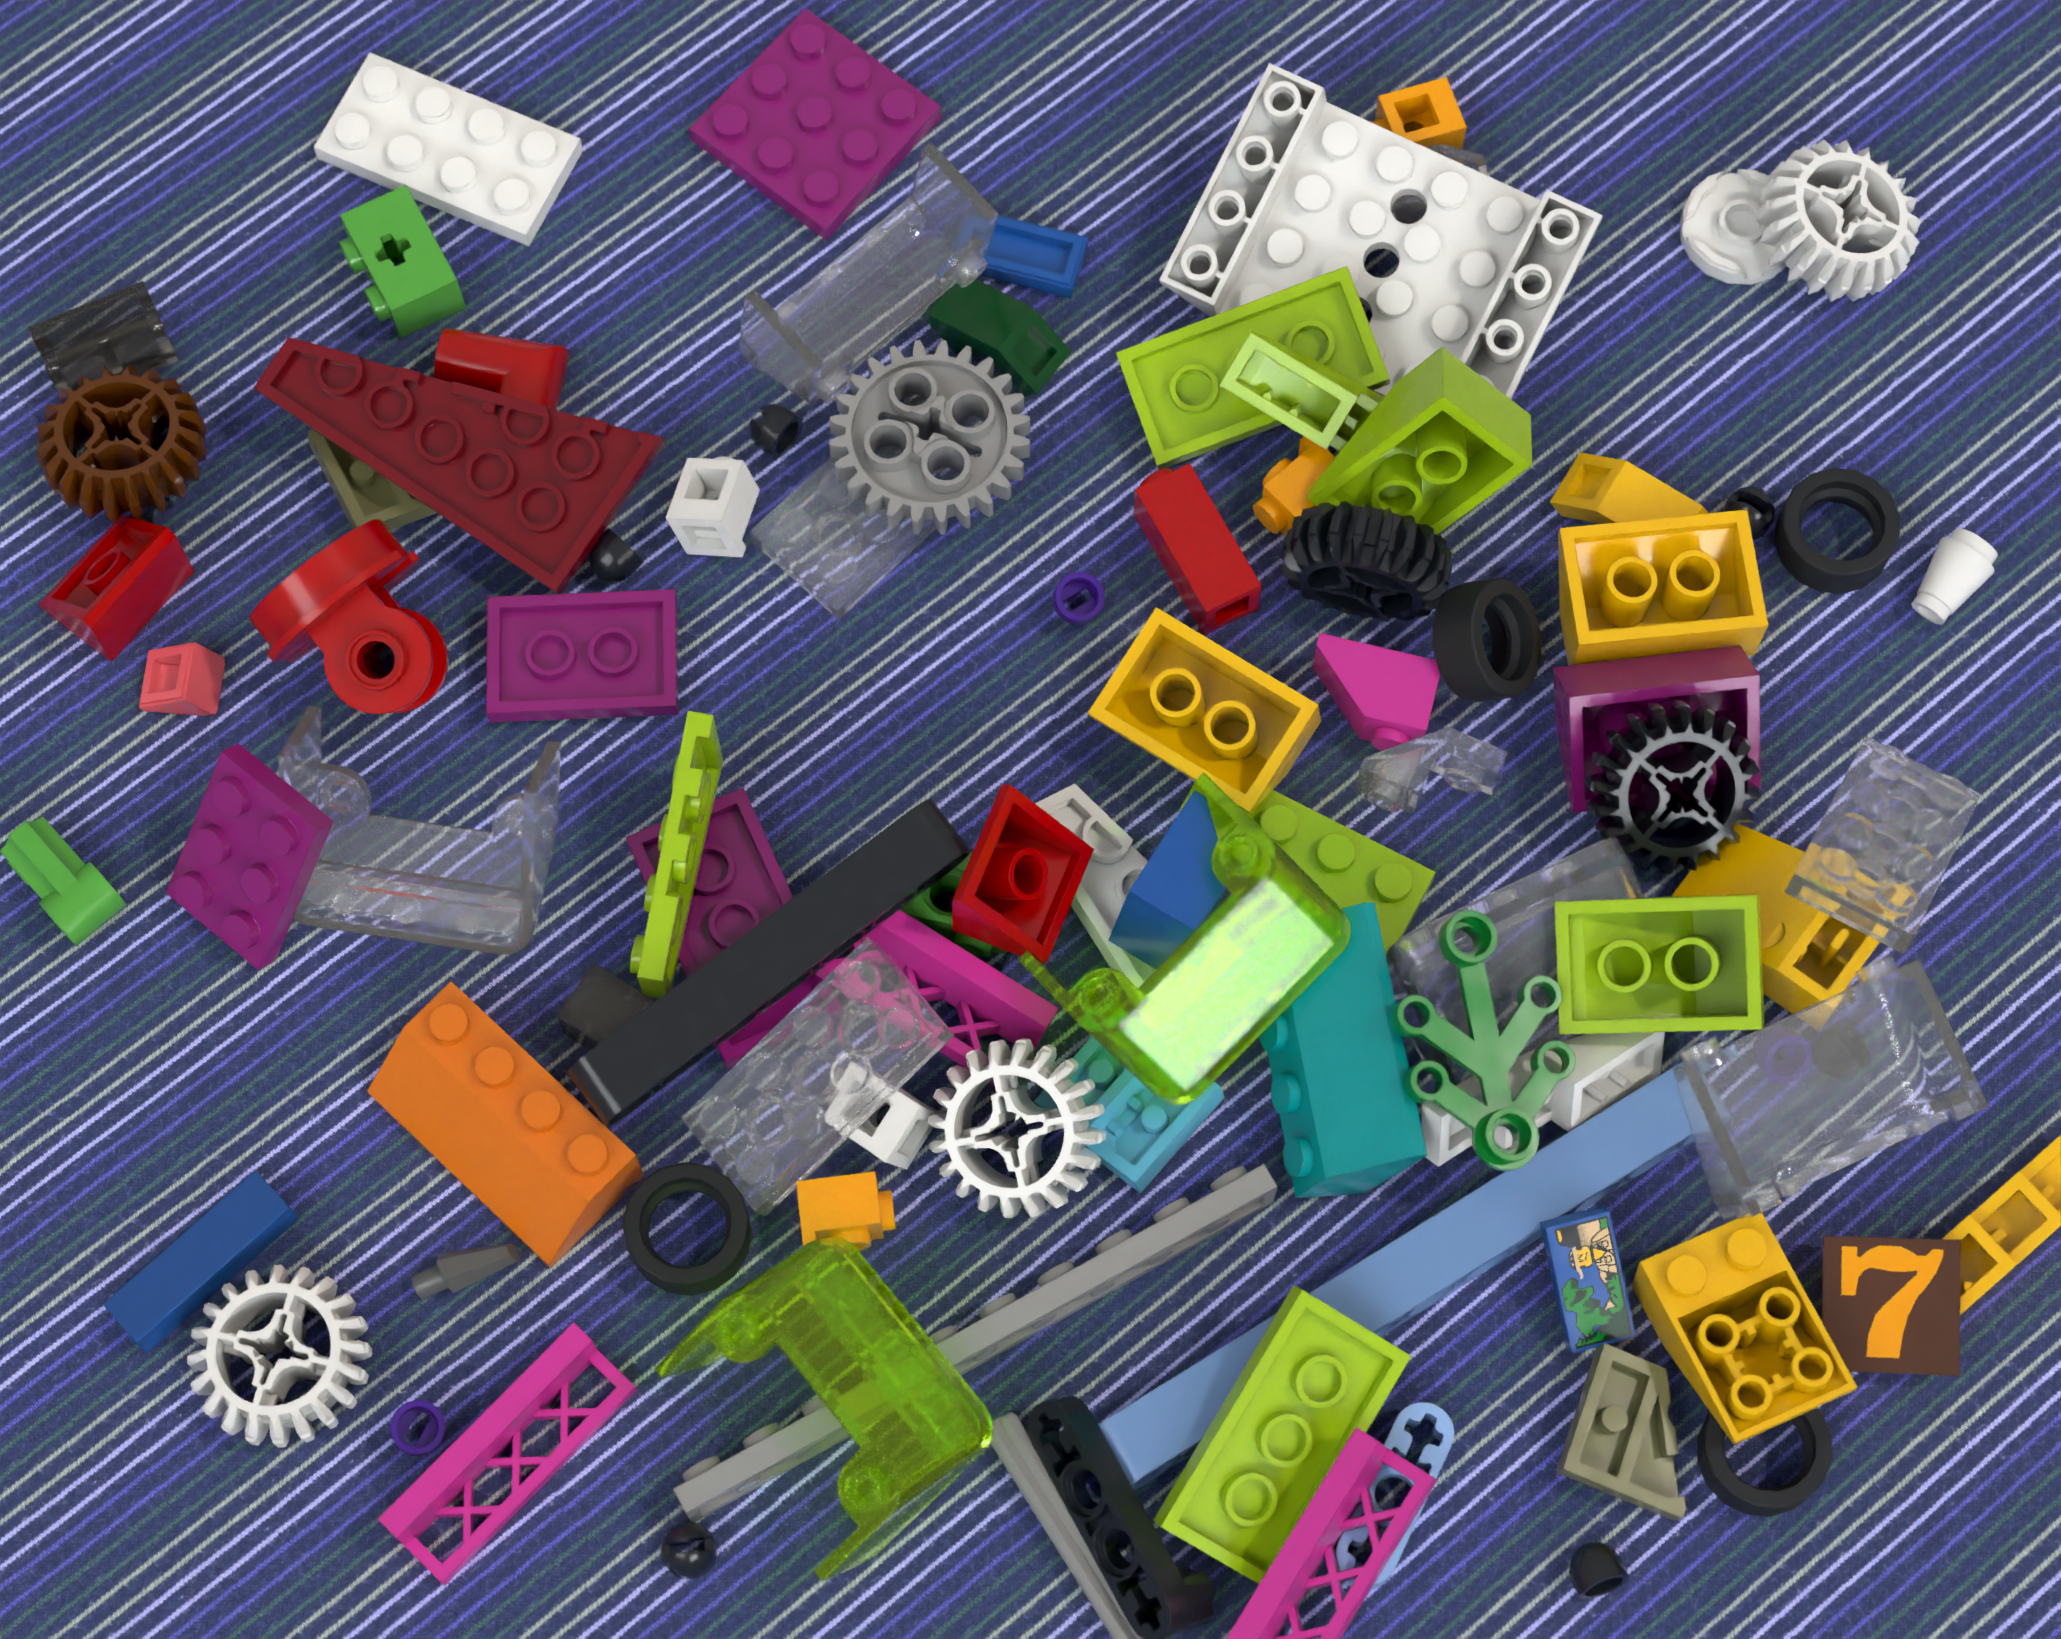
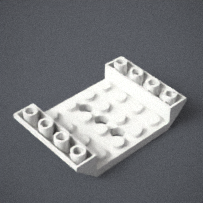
(1316, 193)

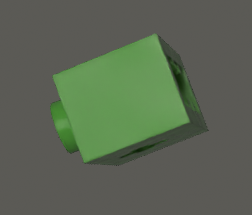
(394, 232)

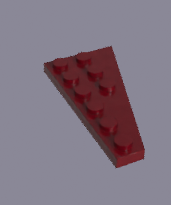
(493, 464)

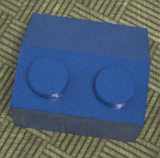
(1173, 888)

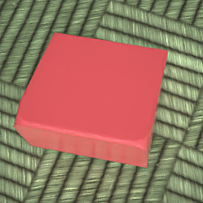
(182, 680)

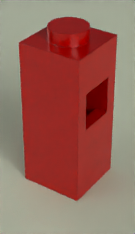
(1196, 548)

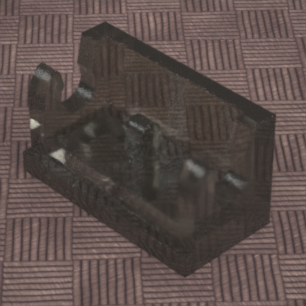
(104, 332)

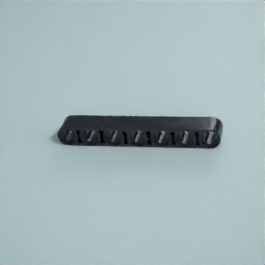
(768, 962)

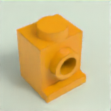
(1423, 114)
(1288, 486)
(845, 1209)

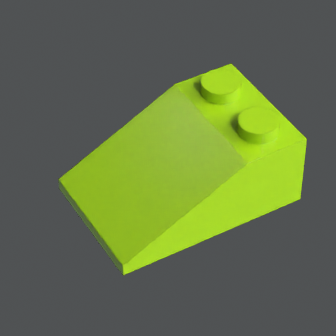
(1431, 446)
(1660, 964)

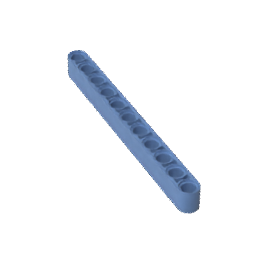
(1423, 1263)

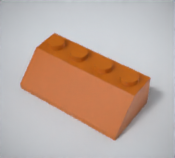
(503, 1125)

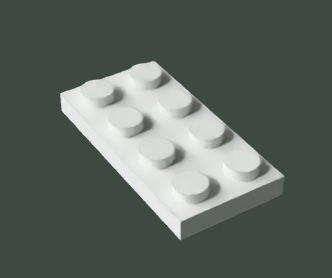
(449, 149)

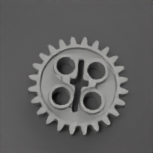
(952, 391)

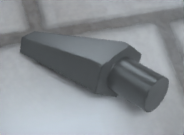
(463, 1267)

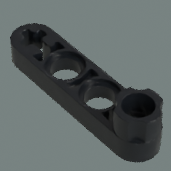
(1170, 1596)

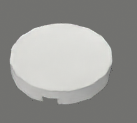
(1723, 231)

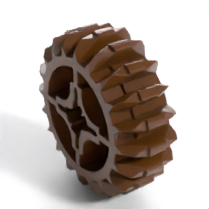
(119, 461)

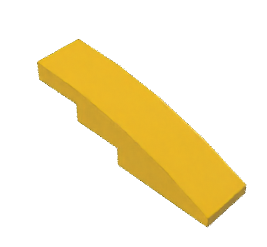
(2009, 1225)

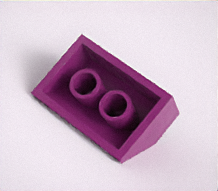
(1599, 694)

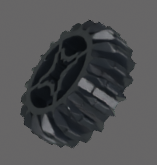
(1366, 561)
(1690, 766)

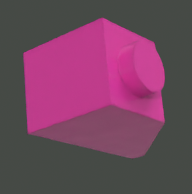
(1378, 689)

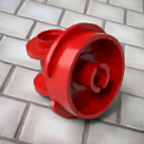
(347, 610)

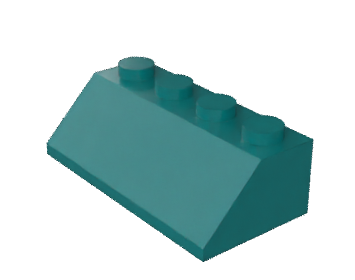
(1343, 1074)

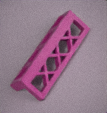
(962, 981)
(490, 1437)
(1314, 1542)

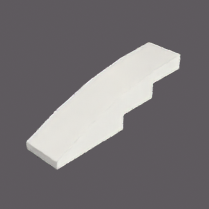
(1604, 1073)

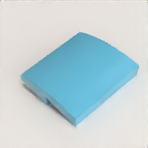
(1138, 1125)

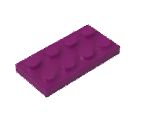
(732, 894)

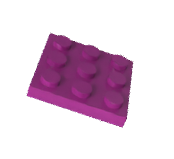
(815, 123)

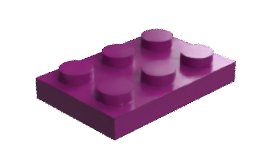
(582, 655)
(249, 856)

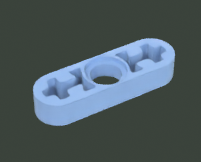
(1430, 1459)

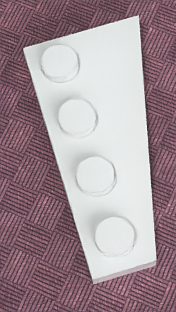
(1107, 876)

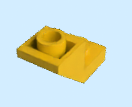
(1617, 491)

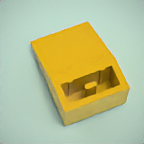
(1802, 948)
(1741, 1327)

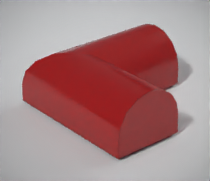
(502, 365)

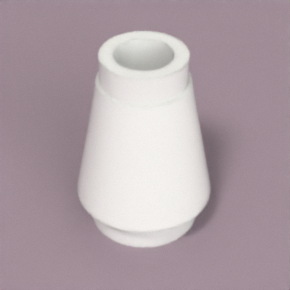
(1954, 574)

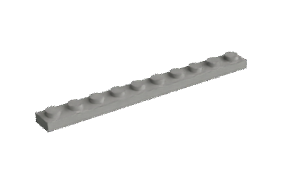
(1002, 1325)

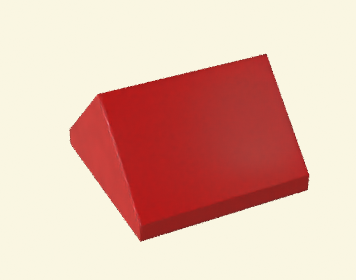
(119, 584)
(1019, 878)

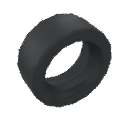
(1856, 492)
(1460, 645)
(675, 1180)
(1766, 1501)

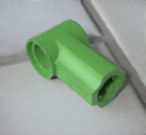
(69, 889)

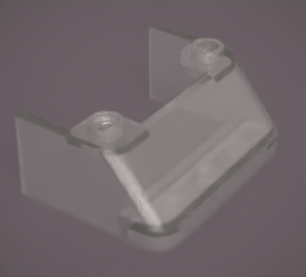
(873, 285)
(424, 876)

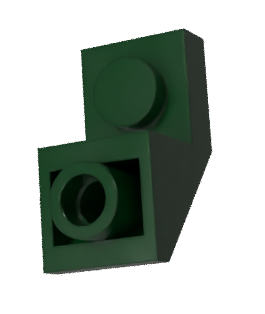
(1002, 329)

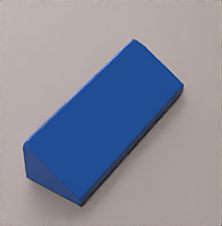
(200, 1261)

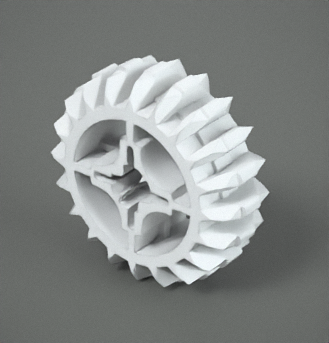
(1838, 220)
(1007, 1102)
(273, 1382)

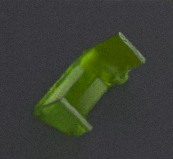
(1223, 978)
(869, 1368)

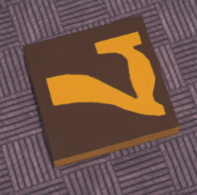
(1893, 1303)

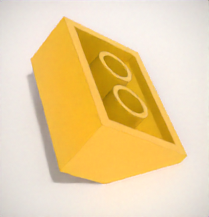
(1659, 587)
(1206, 711)

